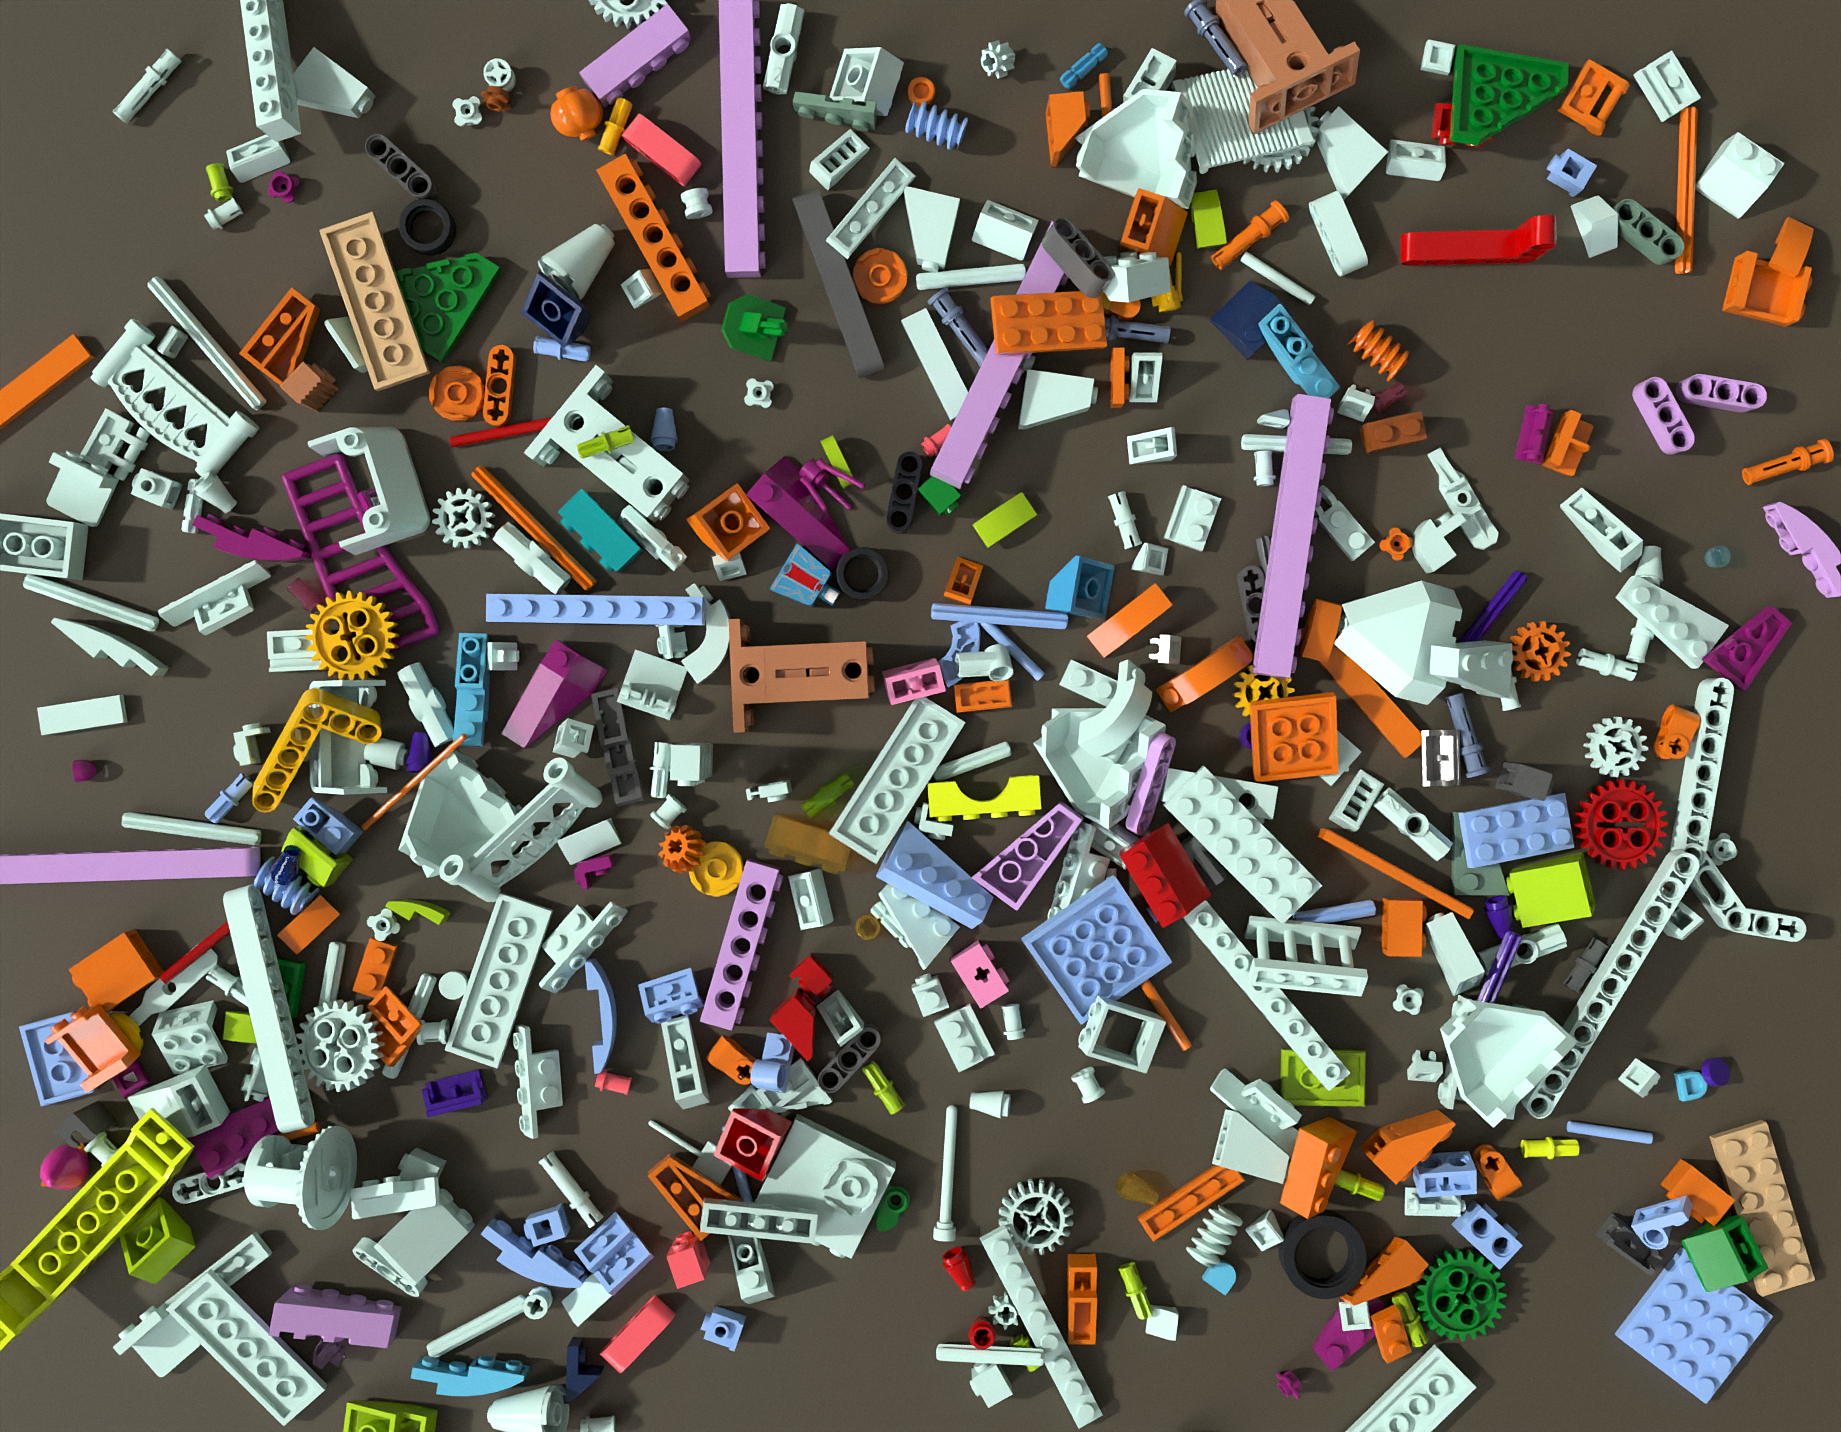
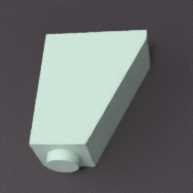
(329, 87)
(1347, 150)
(931, 226)
(1054, 397)
(1454, 953)
(1249, 1150)

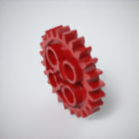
(1620, 799)

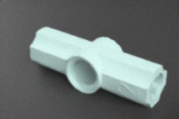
(786, 33)
(532, 558)
(427, 704)
(1425, 835)
(1538, 944)

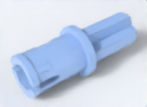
(551, 347)
(229, 798)

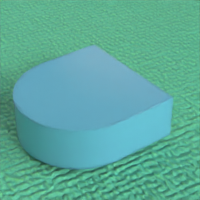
(1690, 1085)
(1221, 1277)

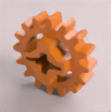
(1542, 661)

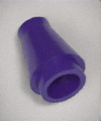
(419, 753)
(1500, 914)

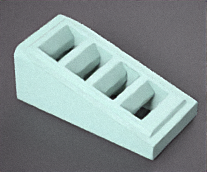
(826, 171)
(1346, 822)

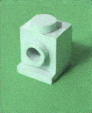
(573, 738)

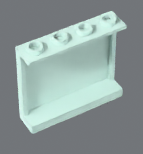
(799, 1177)

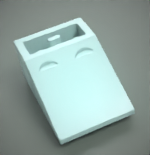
(186, 1101)

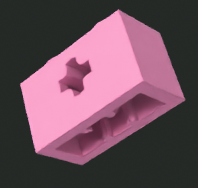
(913, 681)
(982, 990)

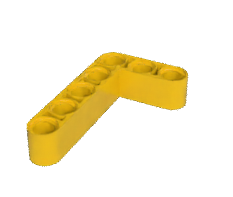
(302, 740)

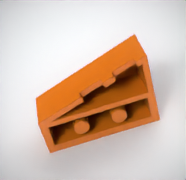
(283, 337)
(1316, 1165)
(686, 1190)

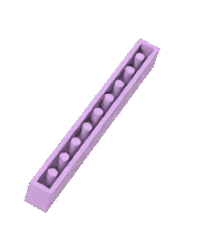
(740, 138)
(991, 387)
(1291, 536)

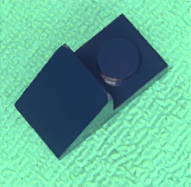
(579, 1374)

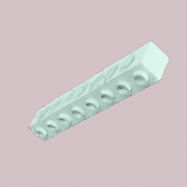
(1269, 1000)

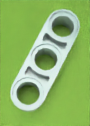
(1338, 233)

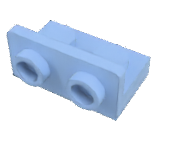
(670, 996)

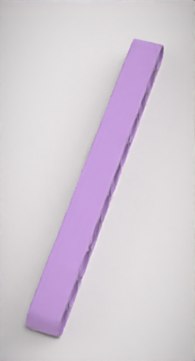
(130, 865)

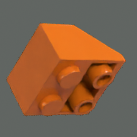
(1153, 225)

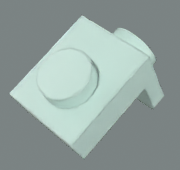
(246, 745)
(936, 830)

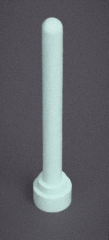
(944, 1229)

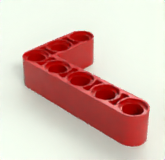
(1521, 245)

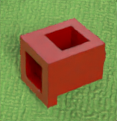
(813, 976)

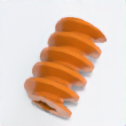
(1380, 349)

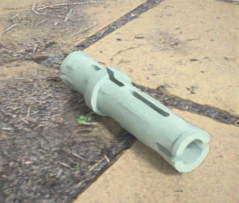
(147, 86)
(571, 1189)

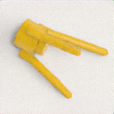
(1171, 300)

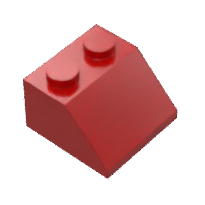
(797, 1021)
(752, 1140)

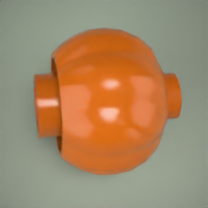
(576, 113)

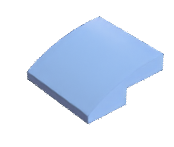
(614, 1253)

